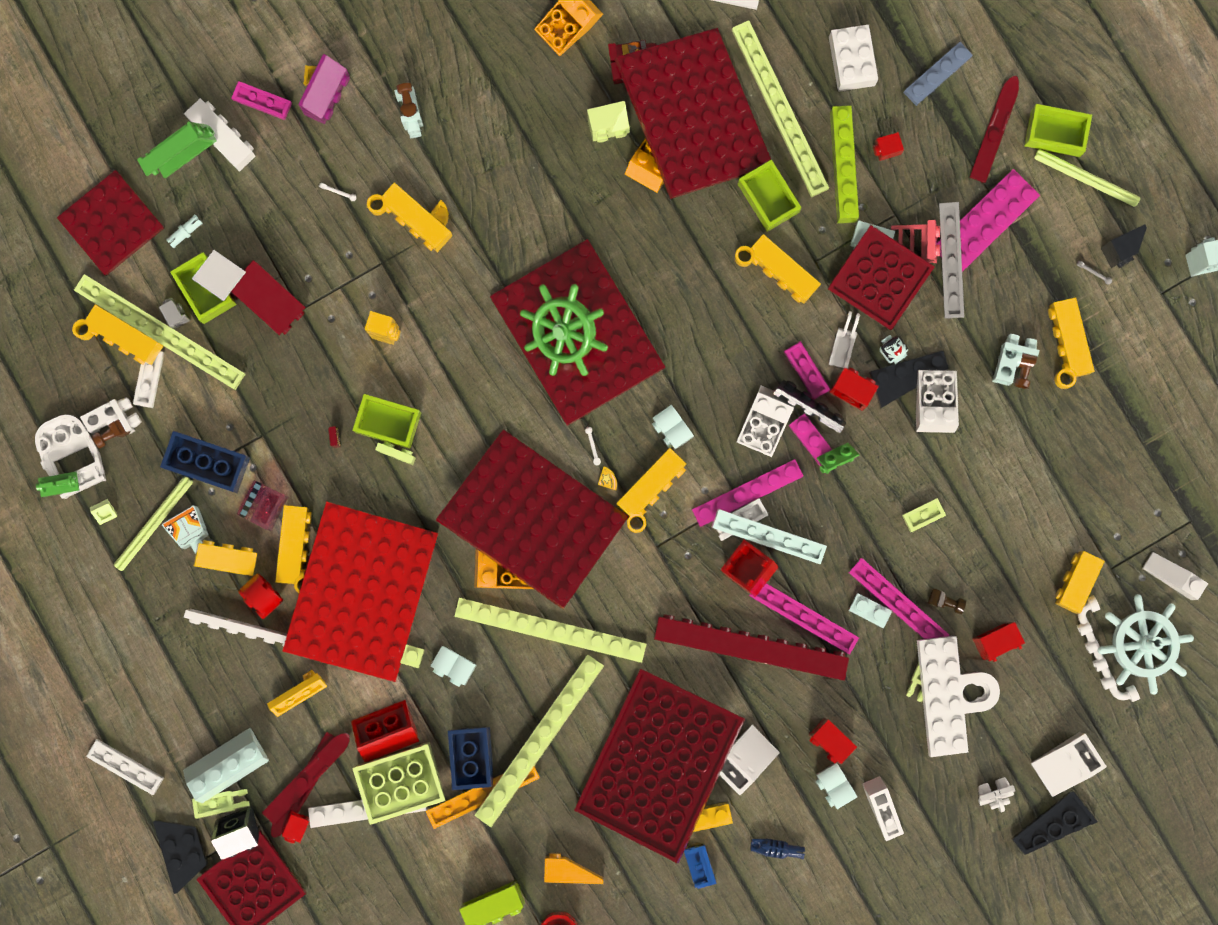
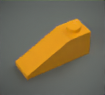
(564, 870)

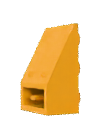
(567, 23)
(644, 168)
(492, 575)

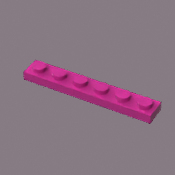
(748, 492)
(896, 601)
(806, 618)

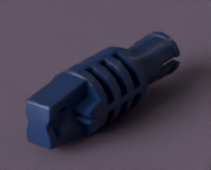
(776, 848)

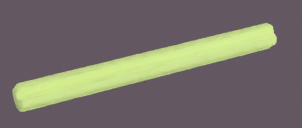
(1087, 178)
(153, 523)

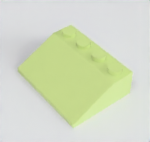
(399, 783)

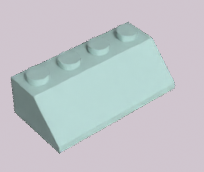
(224, 766)

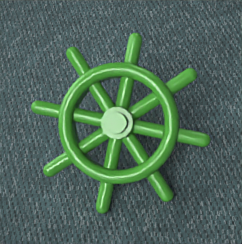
(564, 329)

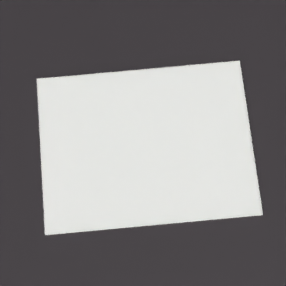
(218, 275)

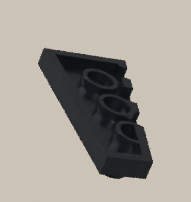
(902, 377)
(809, 406)
(1055, 823)

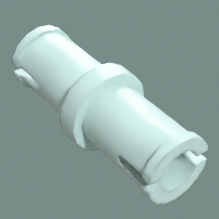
(184, 231)

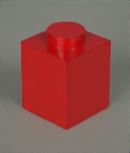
(888, 146)
(294, 827)

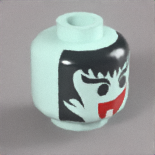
(893, 349)

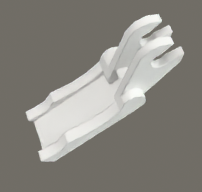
(844, 344)

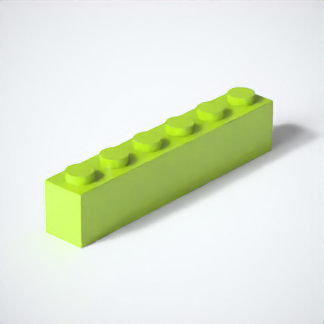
(844, 164)

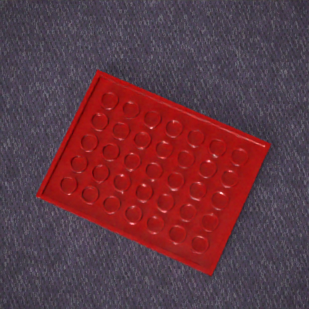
(360, 592)

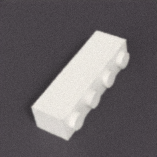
(228, 139)

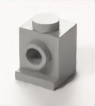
(173, 313)

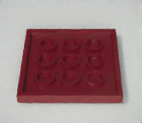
(110, 223)
(880, 277)
(252, 885)

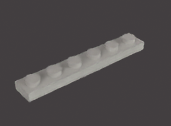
(951, 260)

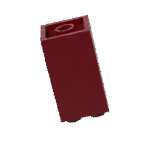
(268, 299)

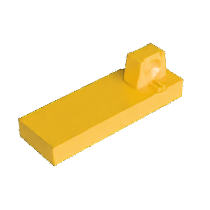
(311, 685)

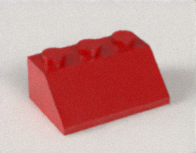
(384, 731)

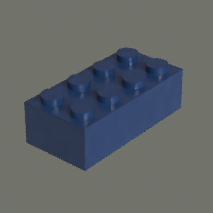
(205, 462)

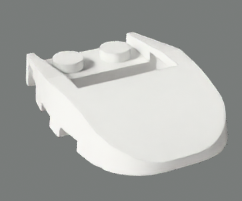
(62, 438)

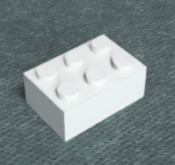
(853, 58)

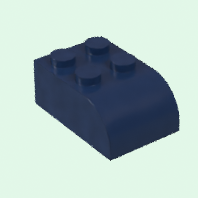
(470, 758)

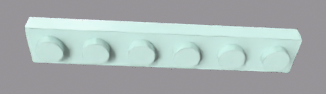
(769, 536)

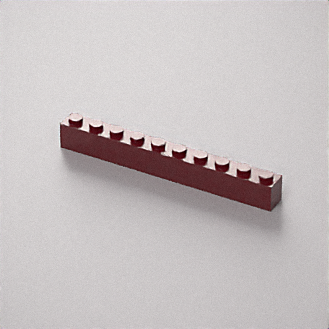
(751, 648)

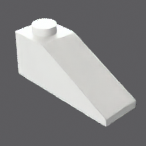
(1175, 576)
(883, 808)

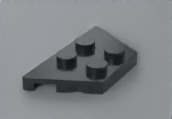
(181, 852)

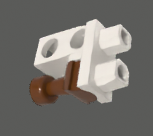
(114, 416)

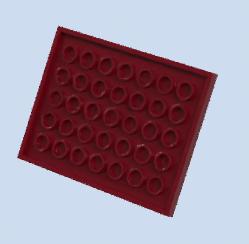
(693, 112)
(610, 372)
(532, 519)
(659, 765)

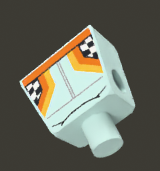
(187, 528)

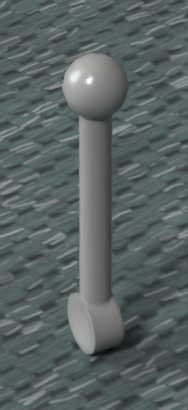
(1108, 280)

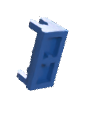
(699, 866)

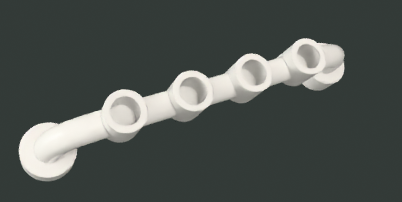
(1100, 663)

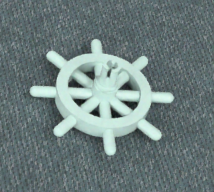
(1145, 644)

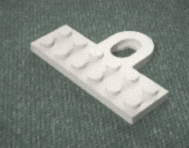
(944, 698)

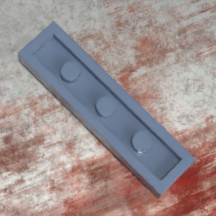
(938, 73)

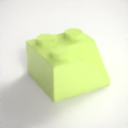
(608, 121)

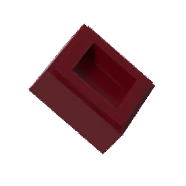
(334, 437)

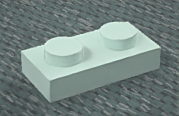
(870, 610)

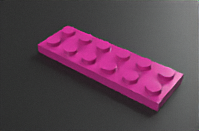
(993, 215)

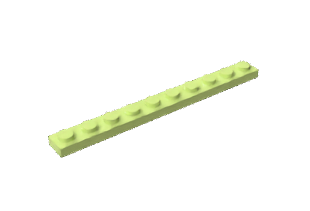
(780, 108)
(159, 332)
(550, 630)
(539, 741)

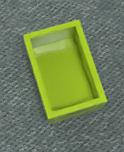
(1058, 130)
(769, 195)
(202, 301)
(387, 421)
(493, 905)

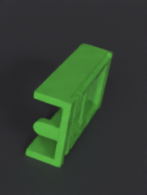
(178, 149)

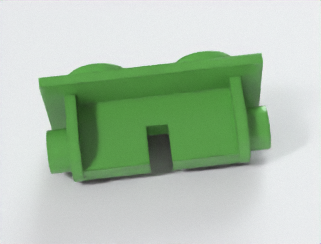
(837, 457)
(58, 484)

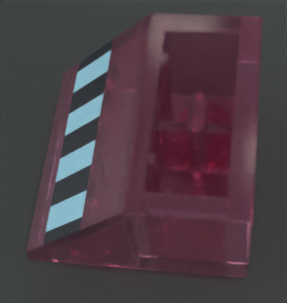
(262, 505)

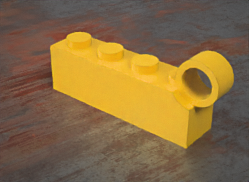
(413, 215)
(780, 267)
(120, 333)
(1072, 341)
(650, 485)
(292, 545)

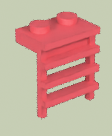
(930, 235)

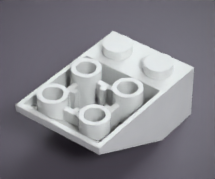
(937, 401)
(765, 421)
(747, 759)
(1068, 764)

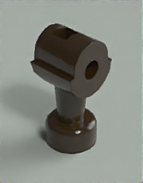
(939, 599)

